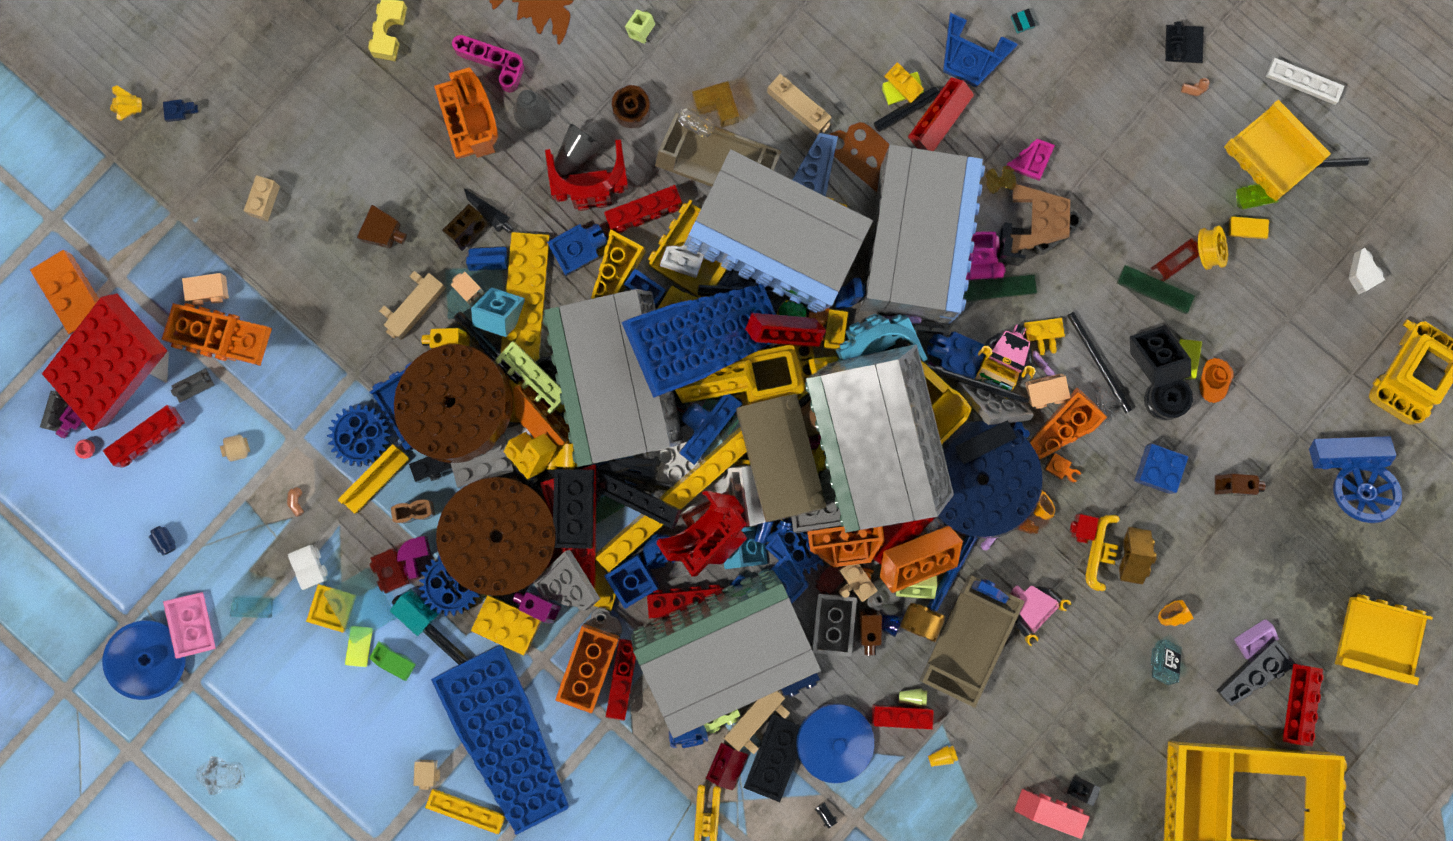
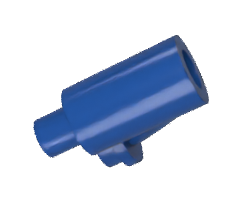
(763, 531)

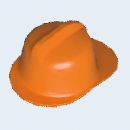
(1215, 380)

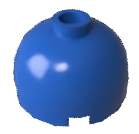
(652, 554)
(690, 739)

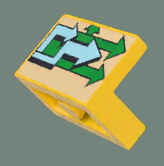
(997, 374)

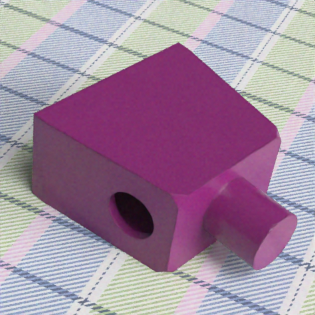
(542, 610)

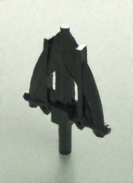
(645, 480)

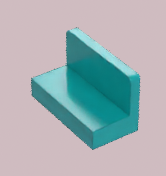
(413, 612)

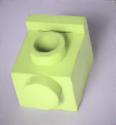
(640, 25)

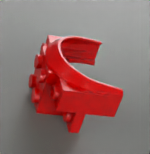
(588, 188)
(710, 538)

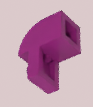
(411, 550)

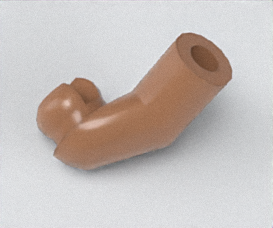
(1196, 89)
(292, 501)

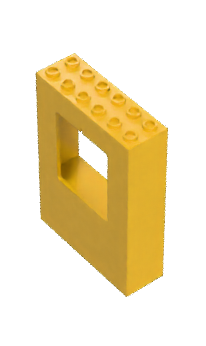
(1202, 788)

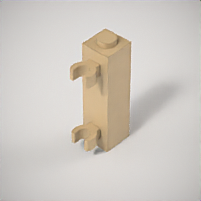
(799, 105)
(414, 306)
(753, 718)

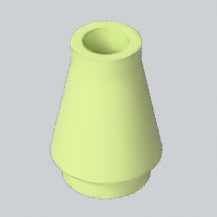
(914, 697)

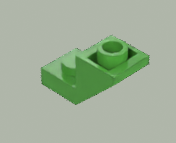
(392, 661)

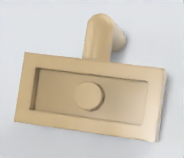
(856, 581)

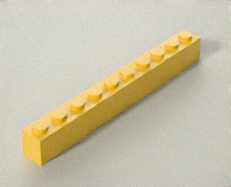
(678, 496)

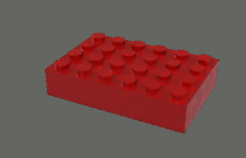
(104, 361)

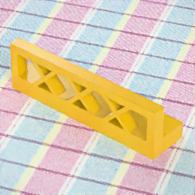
(721, 385)
(374, 479)

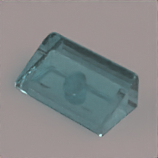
(251, 607)

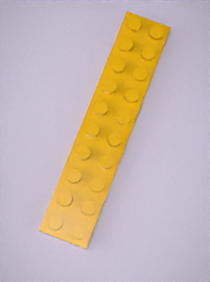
(528, 280)

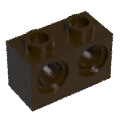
(465, 227)

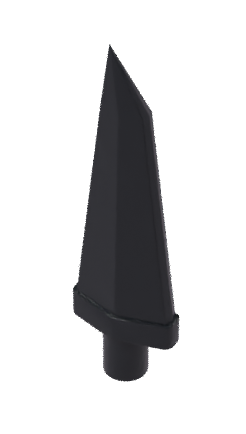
(490, 213)

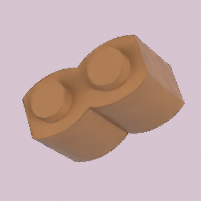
(407, 513)

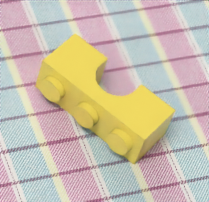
(389, 13)

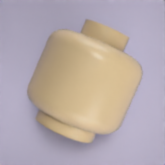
(235, 447)

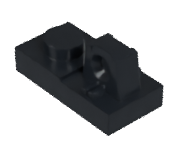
(1083, 790)

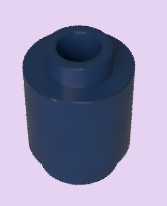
(162, 540)

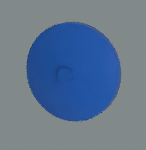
(142, 661)
(835, 743)

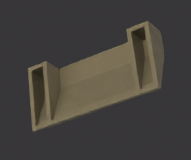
(703, 157)
(781, 458)
(970, 643)

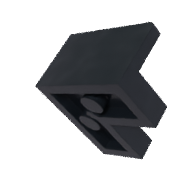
(1006, 245)

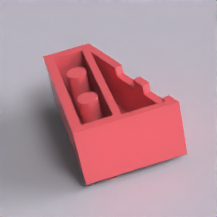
(1052, 814)

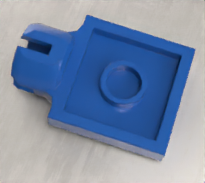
(577, 247)
(957, 353)

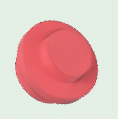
(85, 449)

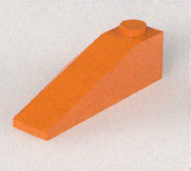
(1067, 424)

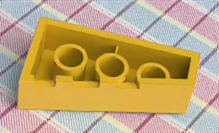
(618, 263)

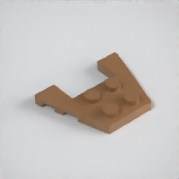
(1049, 218)

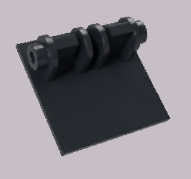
(1184, 43)

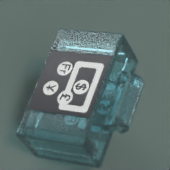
(1166, 662)

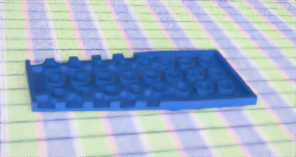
(695, 337)
(502, 737)

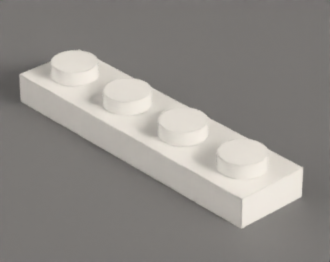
(1305, 81)

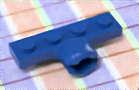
(706, 425)

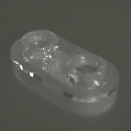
(696, 122)

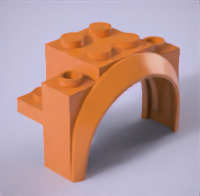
(471, 120)

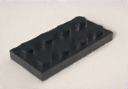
(573, 508)
(774, 759)

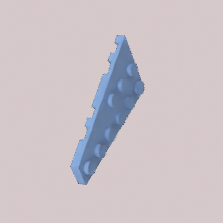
(817, 165)

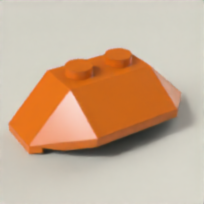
(537, 419)
(846, 548)

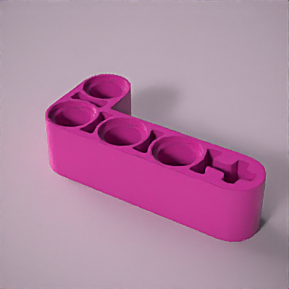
(486, 59)

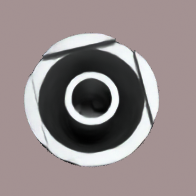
(531, 110)
(574, 151)

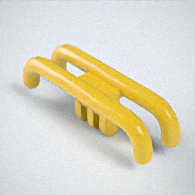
(1100, 552)
(706, 823)

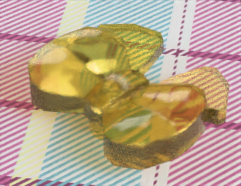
(1007, 179)

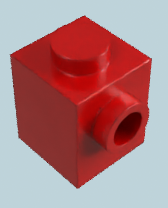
(1084, 528)

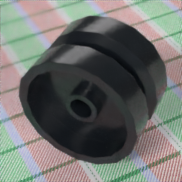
(1164, 409)

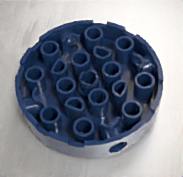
(1007, 497)

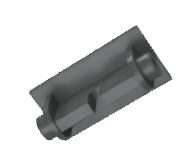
(926, 330)
(192, 385)
(54, 409)

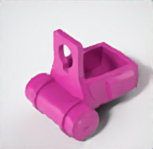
(984, 257)

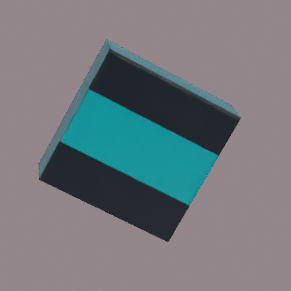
(1022, 21)

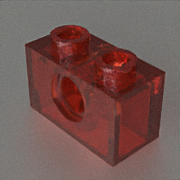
(397, 579)

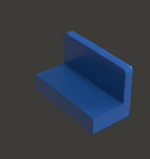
(487, 259)

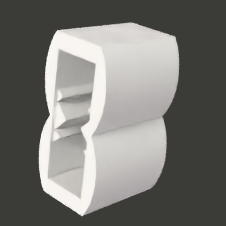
(308, 567)

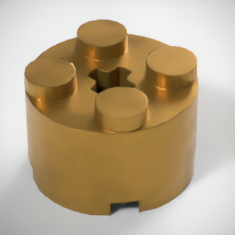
(922, 622)

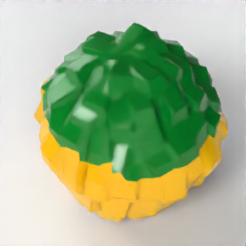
(791, 308)

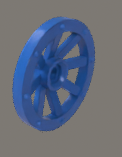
(1370, 492)

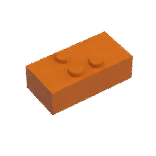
(65, 288)
(920, 559)
(587, 668)

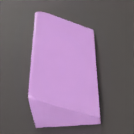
(1255, 638)

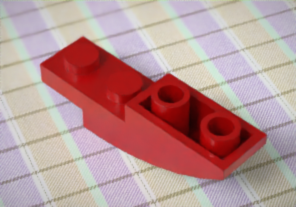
(621, 681)

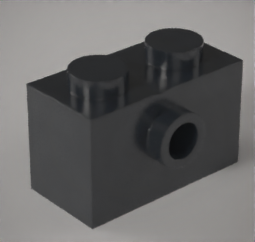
(429, 469)

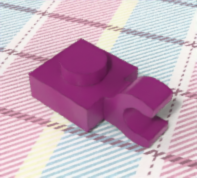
(70, 420)

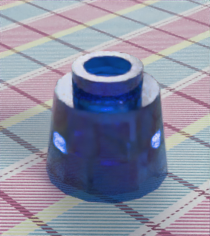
(891, 624)

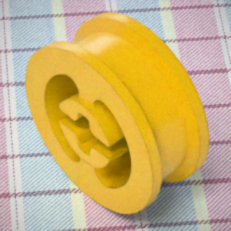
(1213, 247)

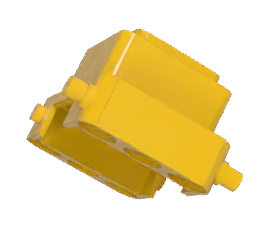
(795, 365)
(1399, 382)

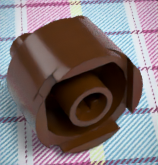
(625, 98)

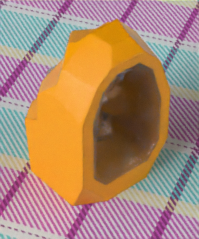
(1045, 507)
(1175, 614)

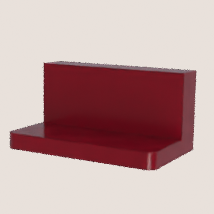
(726, 767)

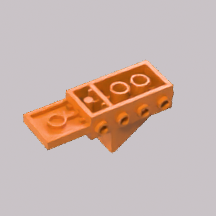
(215, 334)

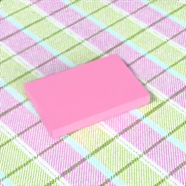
(189, 625)

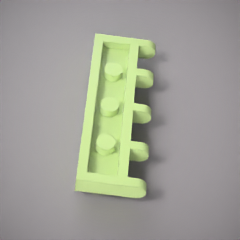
(532, 374)

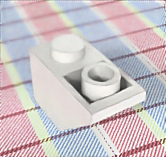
(1364, 272)

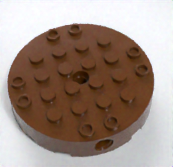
(434, 384)
(467, 543)

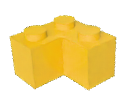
(530, 454)

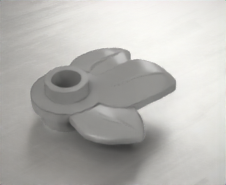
(886, 599)
(609, 623)

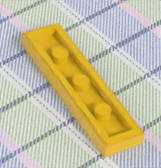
(465, 811)

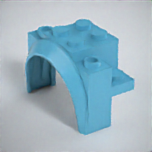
(877, 335)

